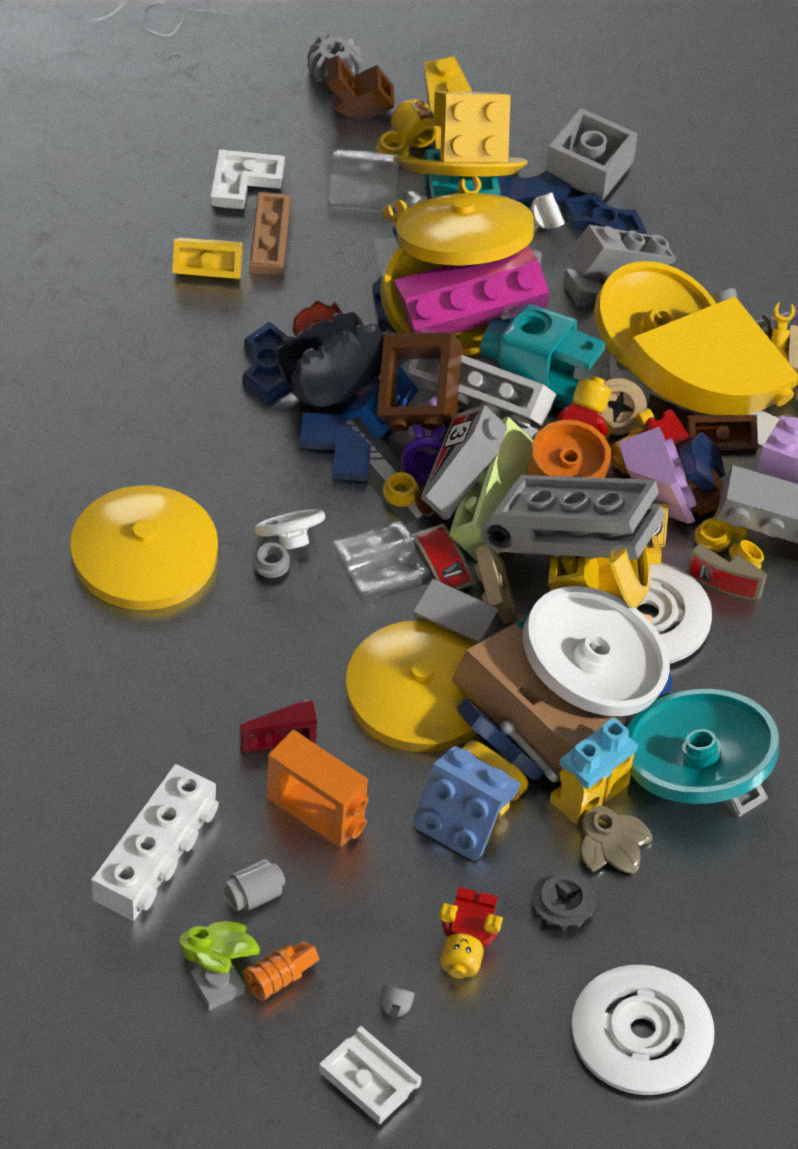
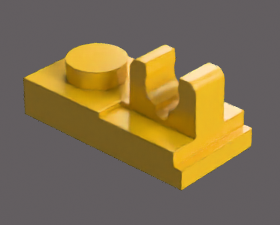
(207, 258)

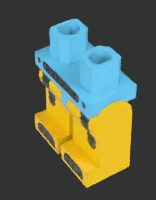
(594, 771)

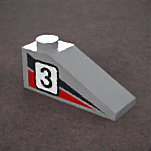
(463, 457)

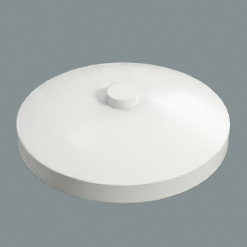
(595, 651)

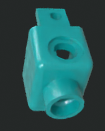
(542, 349)

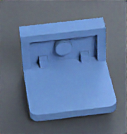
(463, 802)

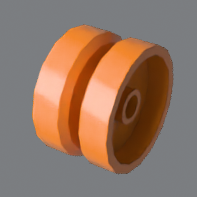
(569, 450)

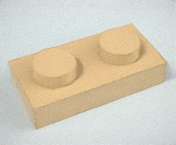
(494, 577)

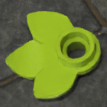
(217, 945)

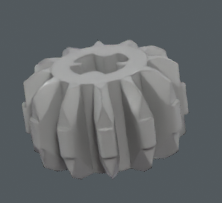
(327, 48)

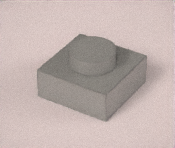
(217, 987)

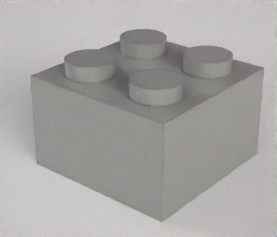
(591, 153)

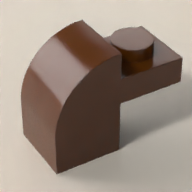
(359, 94)

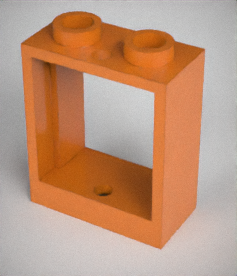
(317, 788)

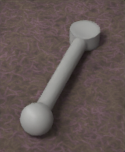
(508, 728)

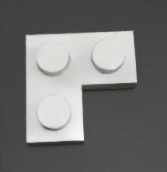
(242, 169)

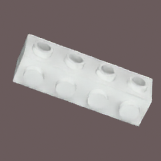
(493, 387)
(154, 843)

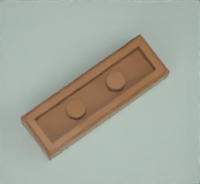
(270, 234)

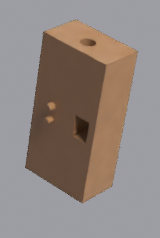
(507, 688)

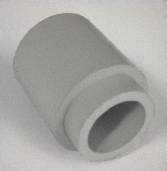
(254, 885)

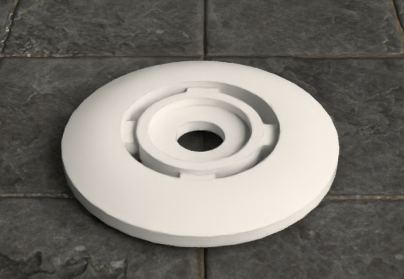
(679, 603)
(620, 1056)

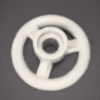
(290, 527)

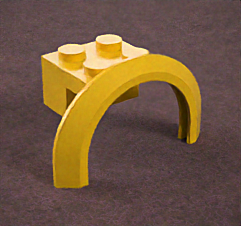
(471, 136)
(614, 575)

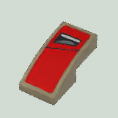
(443, 558)
(733, 577)

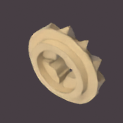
(633, 398)

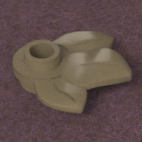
(613, 845)

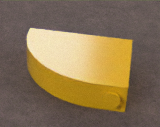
(713, 362)

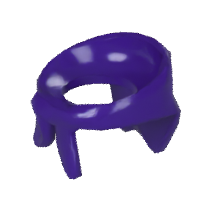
(421, 463)

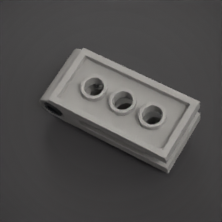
(574, 516)

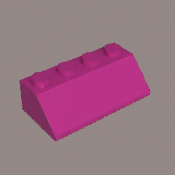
(471, 295)

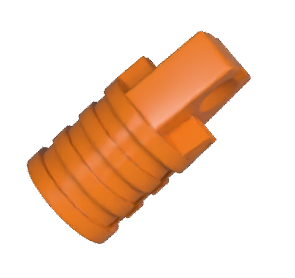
(279, 969)

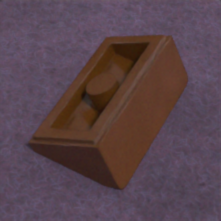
(726, 431)

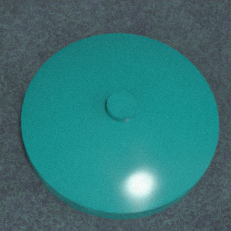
(703, 746)

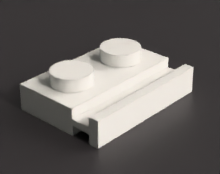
(370, 1075)

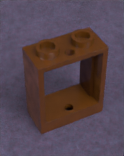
(419, 346)

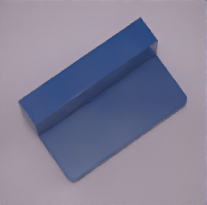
(366, 403)

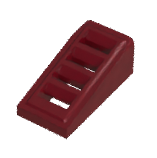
(275, 726)

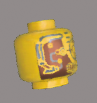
(414, 122)

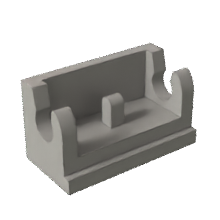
(457, 612)

